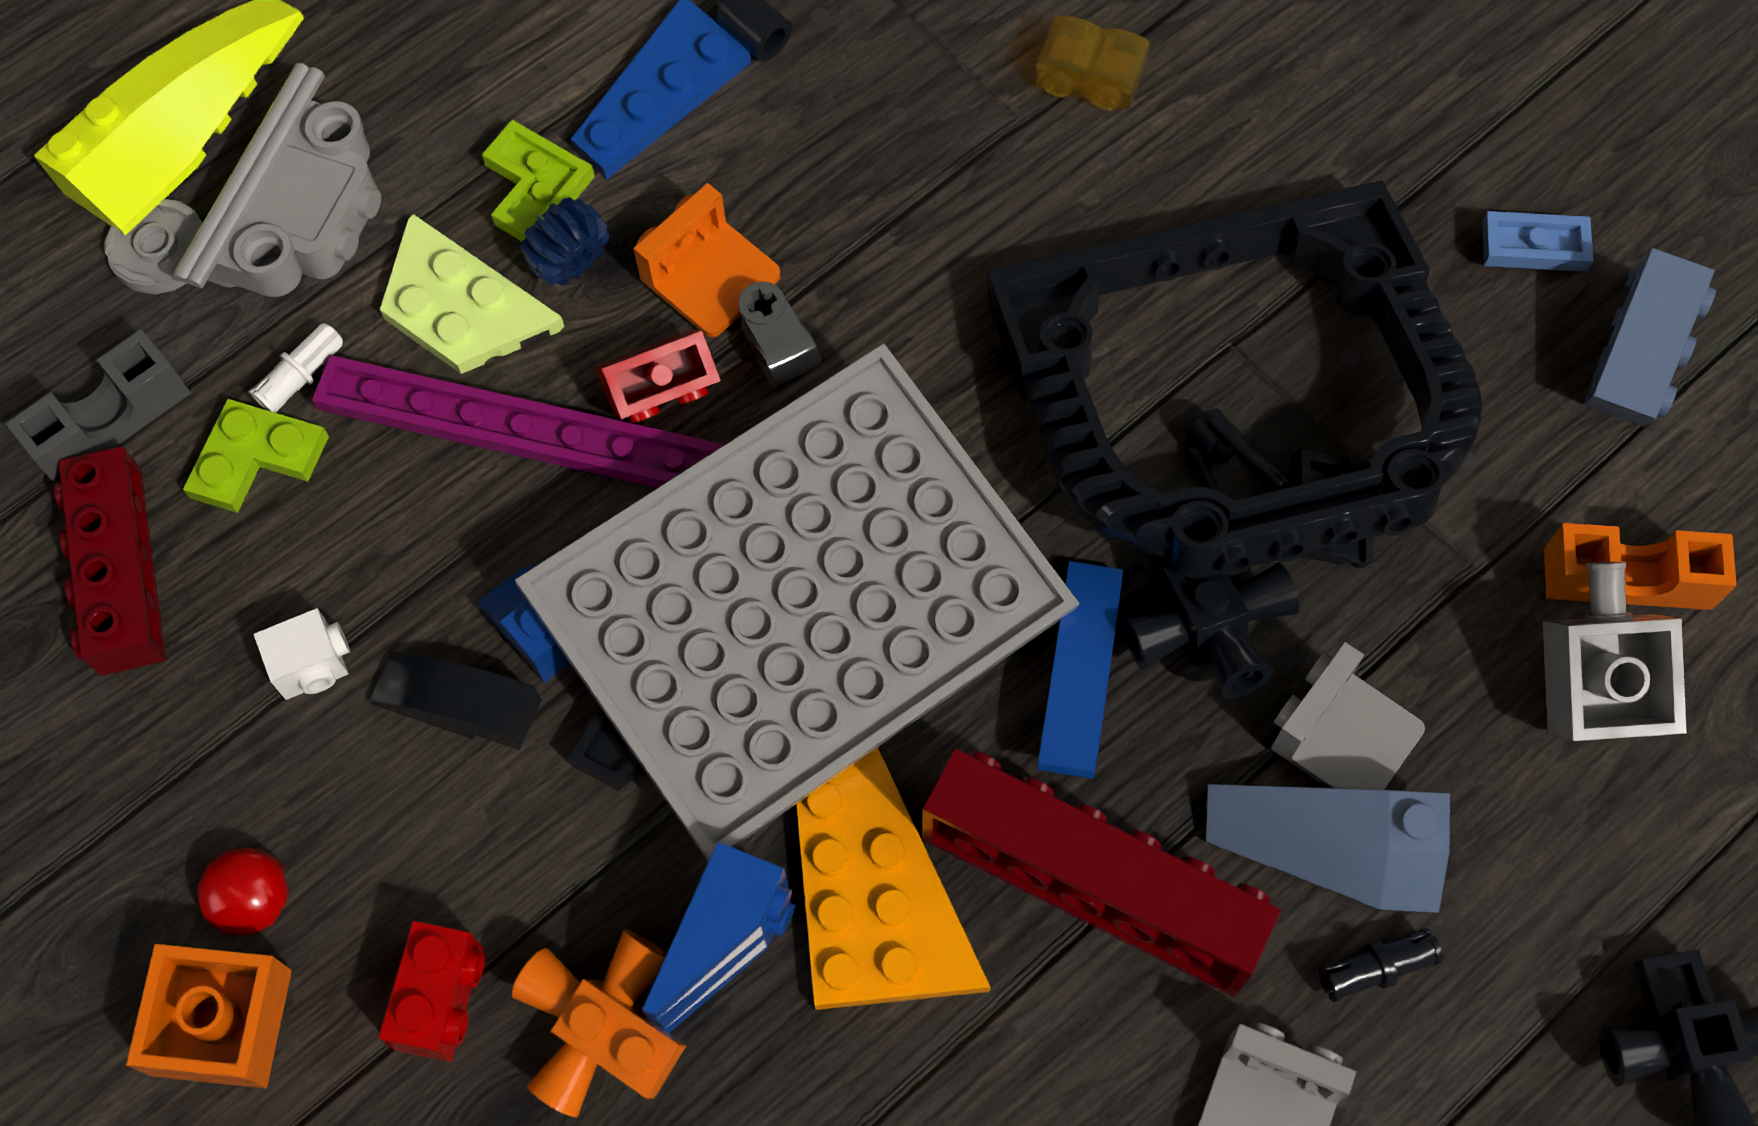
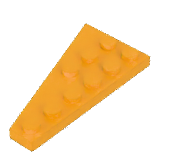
(875, 899)

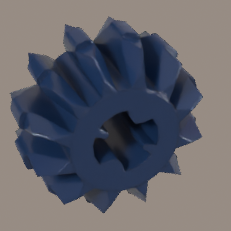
(564, 241)

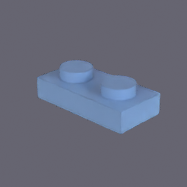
(1537, 241)

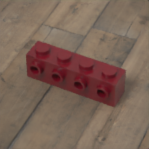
(109, 562)

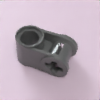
(777, 337)

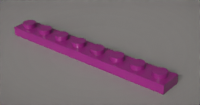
(507, 423)

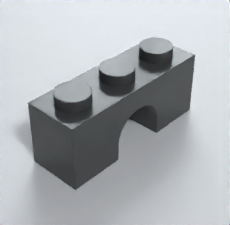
(133, 393)

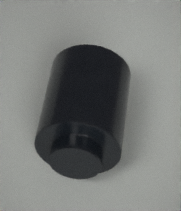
(755, 26)

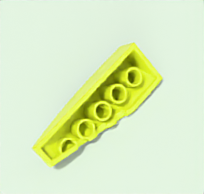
(156, 118)

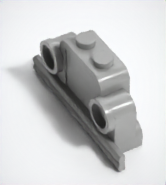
(290, 199)

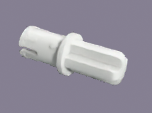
(297, 368)

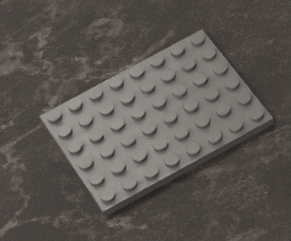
(795, 599)

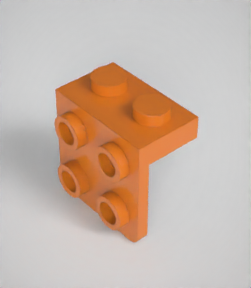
(701, 262)

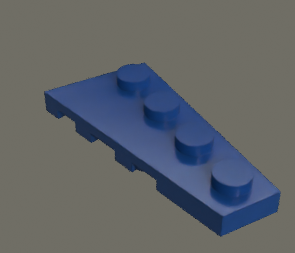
(664, 82)

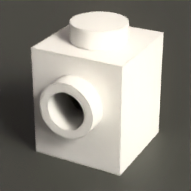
(303, 654)

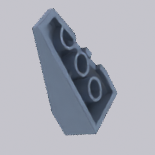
(1356, 842)

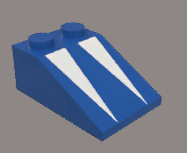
(723, 932)

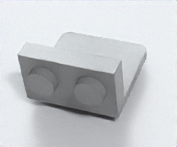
(1345, 728)
(1274, 1082)

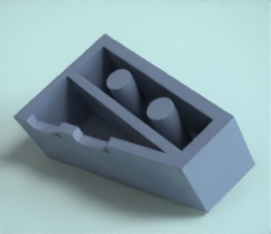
(1650, 338)

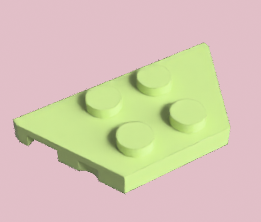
(458, 302)

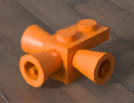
(599, 1024)

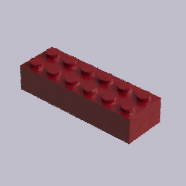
(1099, 871)

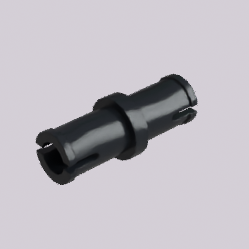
(1380, 964)

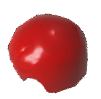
(243, 891)

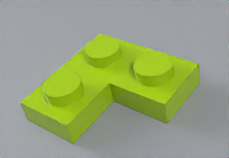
(541, 175)
(251, 440)

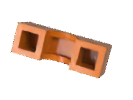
(1680, 572)

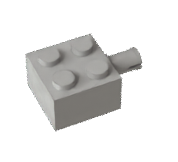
(1613, 668)

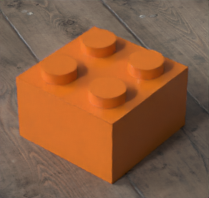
(209, 1016)

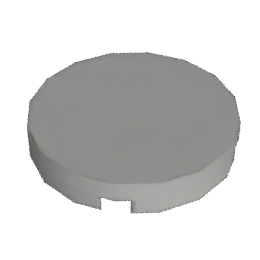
(151, 265)

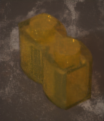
(1092, 63)

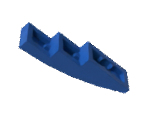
(1081, 672)

